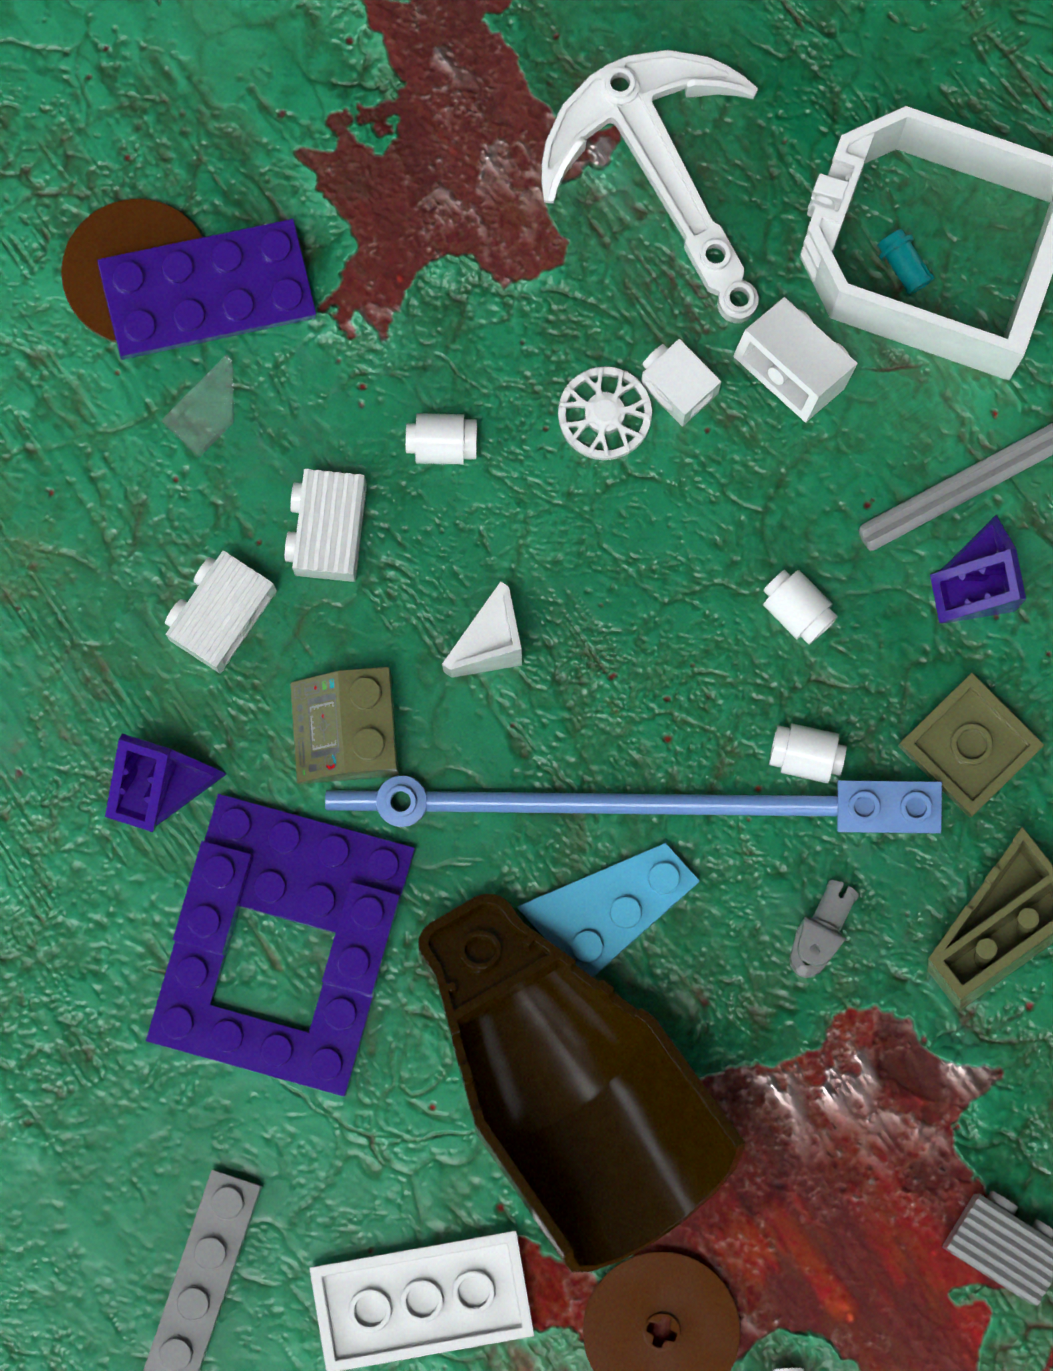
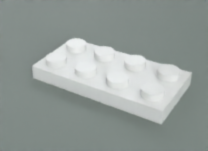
(421, 1301)

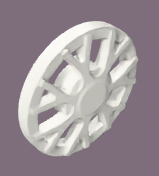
(605, 413)

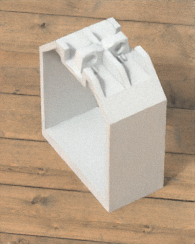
(960, 150)

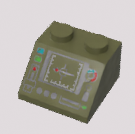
(344, 726)

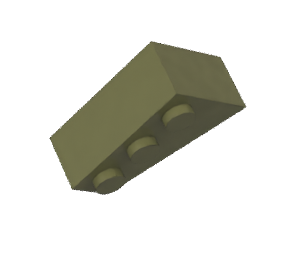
(999, 927)

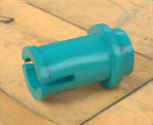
(905, 261)

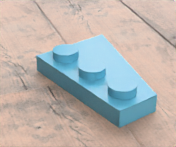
(610, 908)

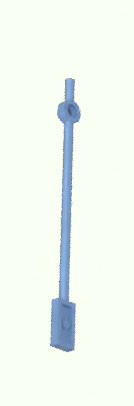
(858, 804)

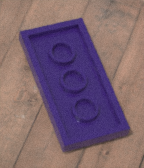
(206, 289)

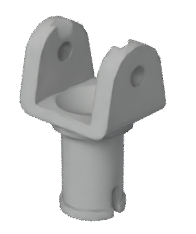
(820, 936)

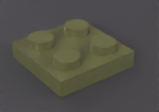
(971, 745)

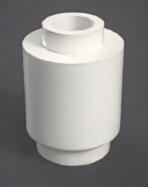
(441, 438)
(799, 605)
(807, 752)

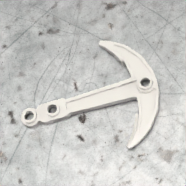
(642, 129)

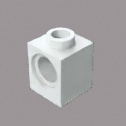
(679, 381)

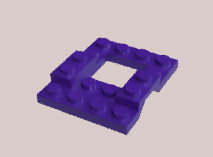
(297, 874)

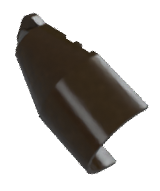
(574, 1089)

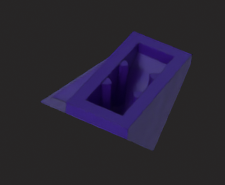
(980, 578)
(153, 782)

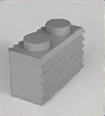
(1004, 1246)

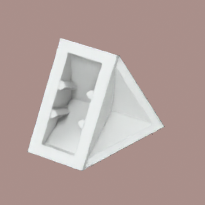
(490, 639)

